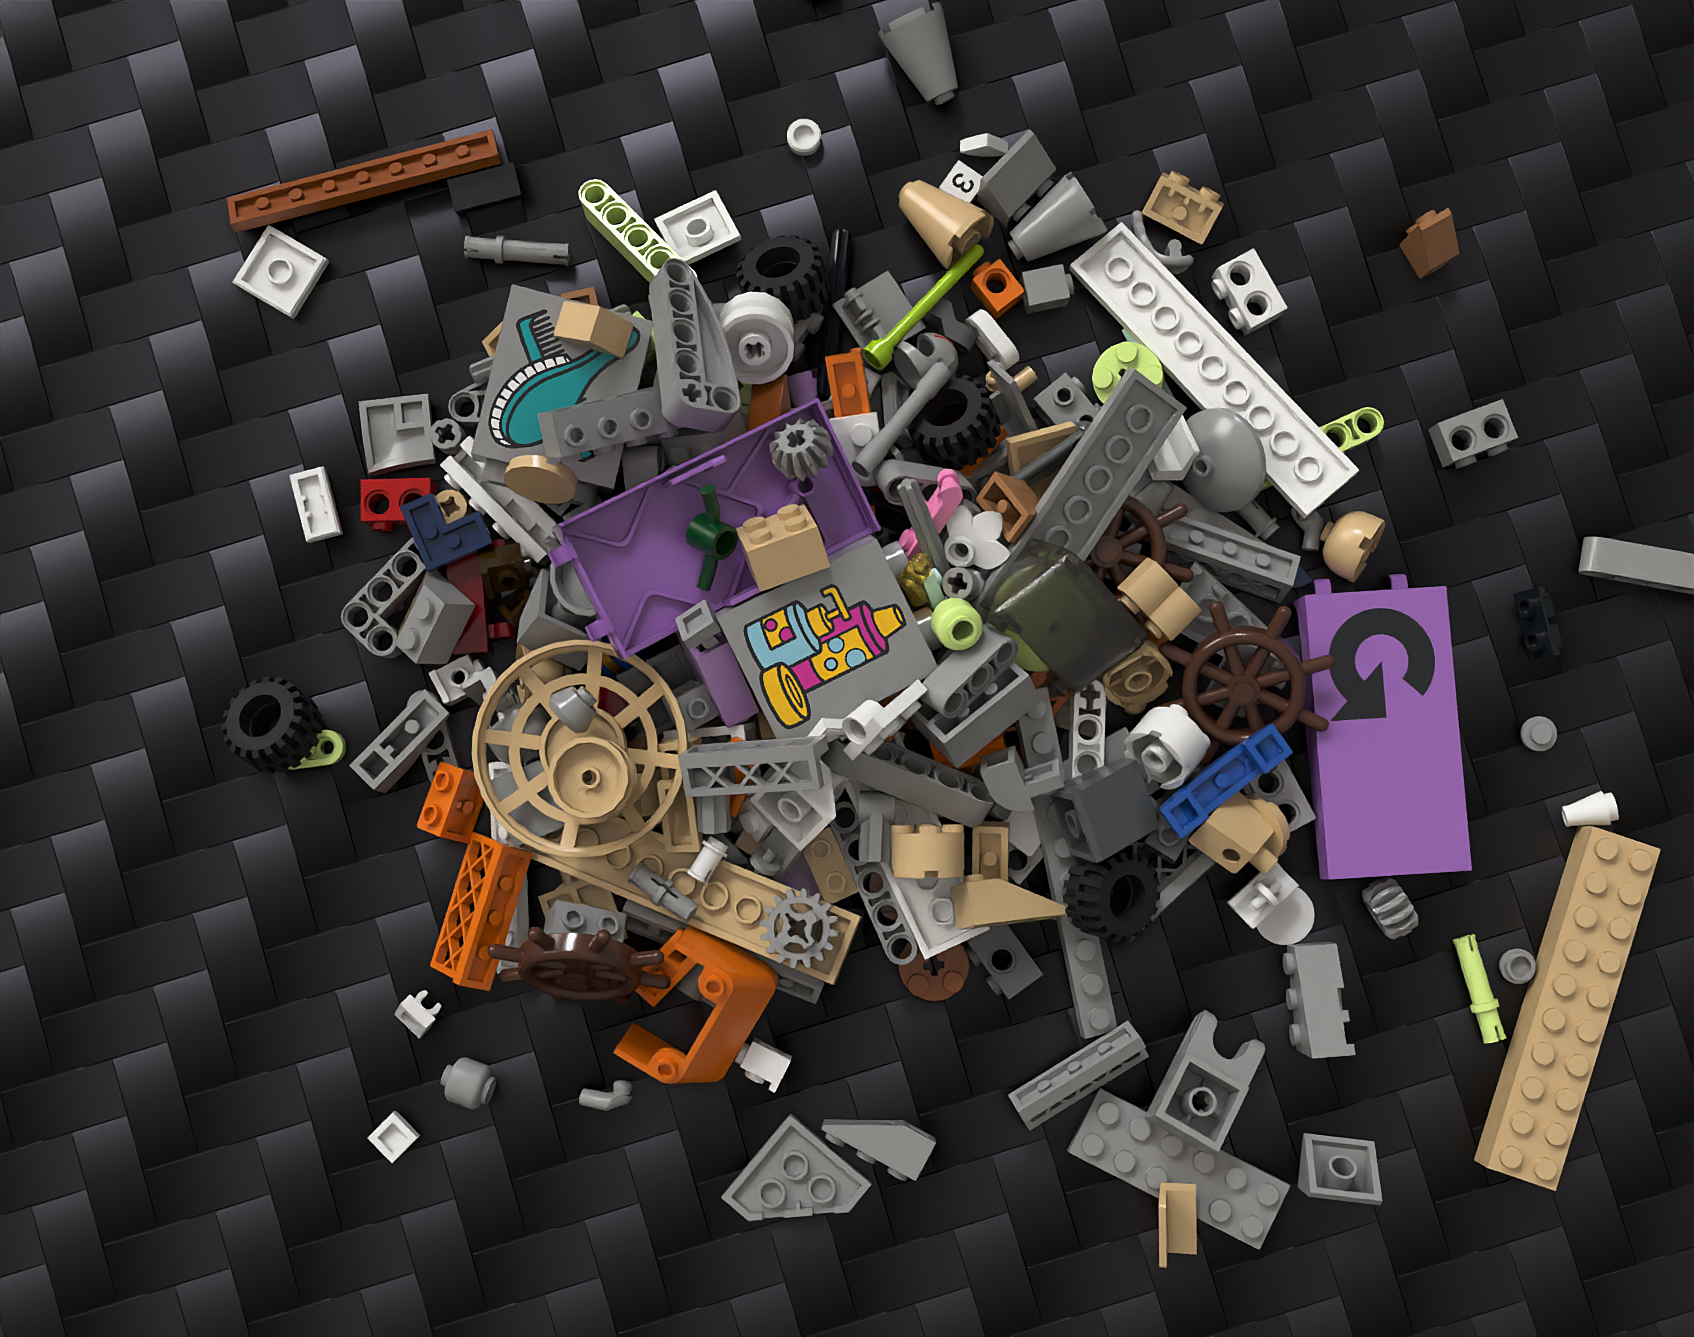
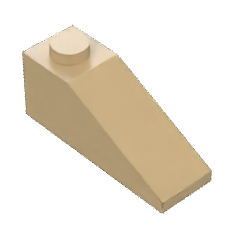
(998, 902)

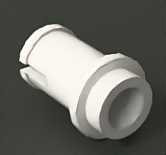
(708, 859)

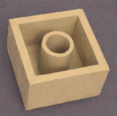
(782, 546)

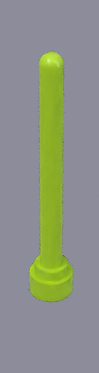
(879, 351)

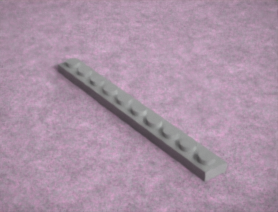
(1080, 950)

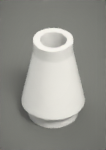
(1592, 810)

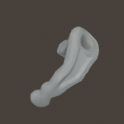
(1172, 257)

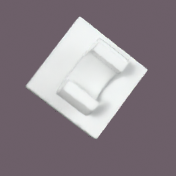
(415, 1015)

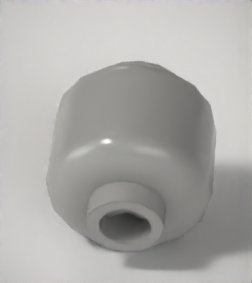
(468, 1083)

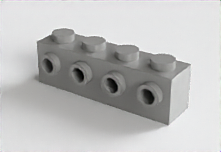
(1067, 402)
(603, 423)

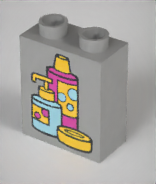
(831, 638)

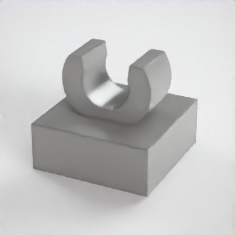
(699, 626)

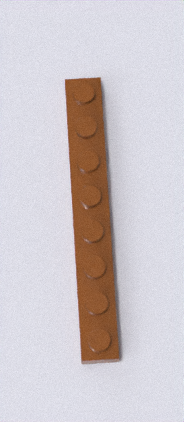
(363, 181)

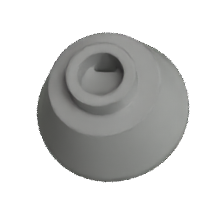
(574, 708)

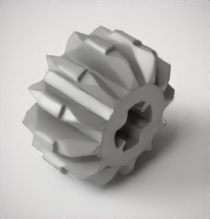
(801, 449)
(1390, 907)

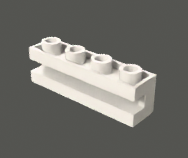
(514, 515)

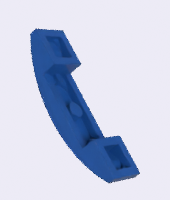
(1223, 779)

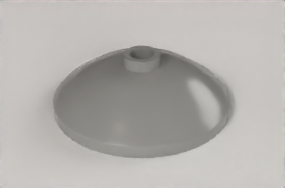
(1232, 459)

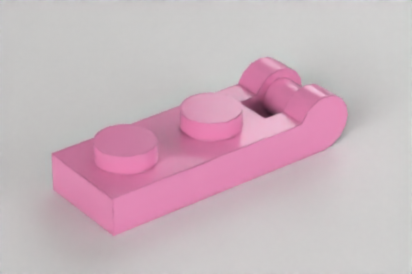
(941, 507)

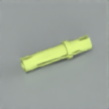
(1479, 989)

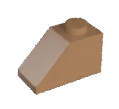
(1012, 500)

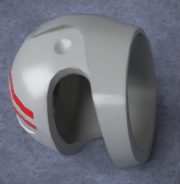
(915, 363)

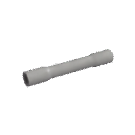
(879, 446)

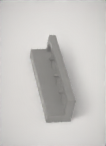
(1230, 554)
(757, 753)
(1079, 1075)

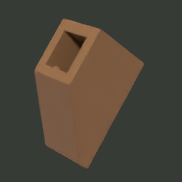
(1431, 242)

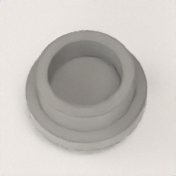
(1538, 733)
(1517, 966)

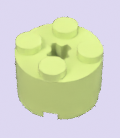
(1115, 362)

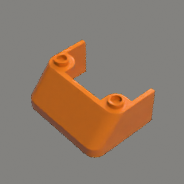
(741, 990)

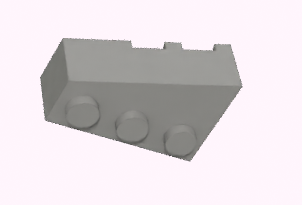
(982, 720)
(1316, 1000)

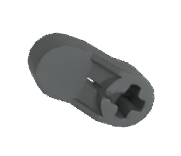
(959, 334)

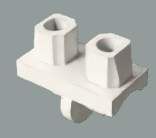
(1262, 895)

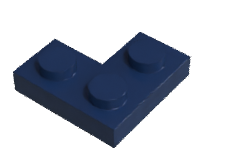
(443, 542)

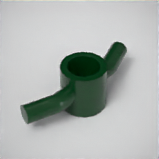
(710, 536)

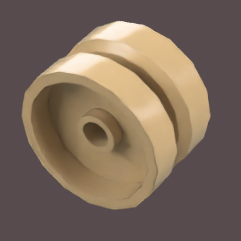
(571, 775)

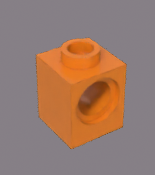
(1000, 302)

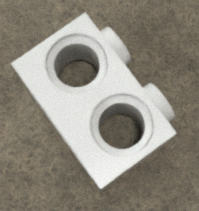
(1257, 289)

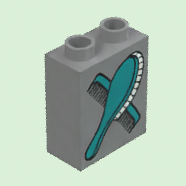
(545, 373)

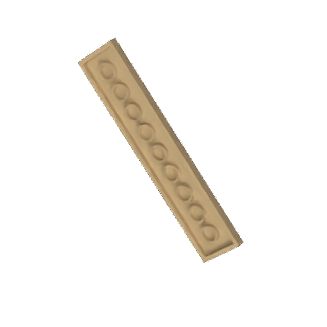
(728, 904)

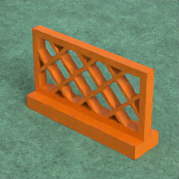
(494, 905)

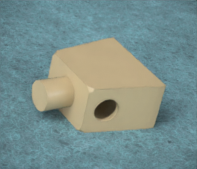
(1235, 836)

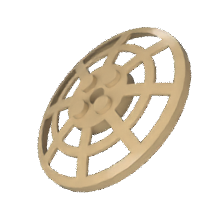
(558, 734)

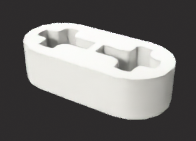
(992, 339)

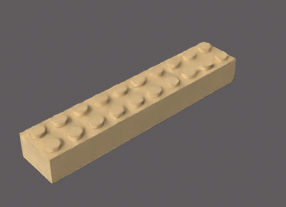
(1567, 1006)

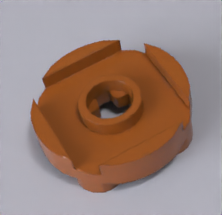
(940, 986)

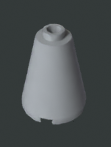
(924, 52)
(1056, 222)

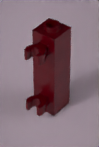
(479, 630)

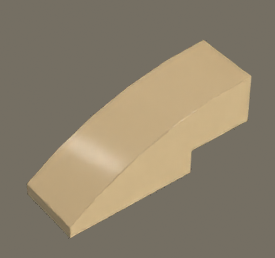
(681, 820)

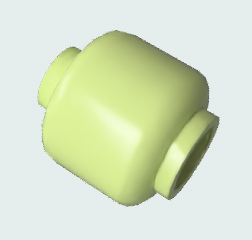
(956, 624)

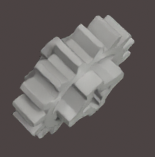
(786, 938)

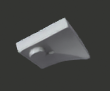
(397, 433)

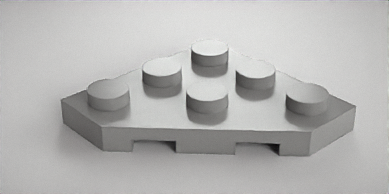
(795, 1178)

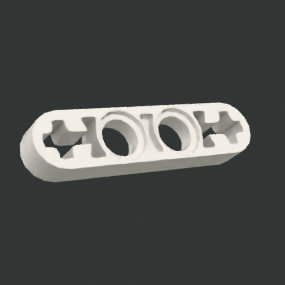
(1094, 746)

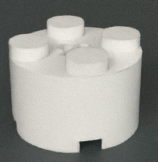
(1167, 745)

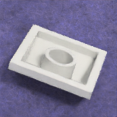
(698, 228)

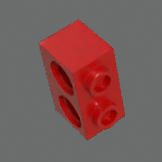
(398, 493)

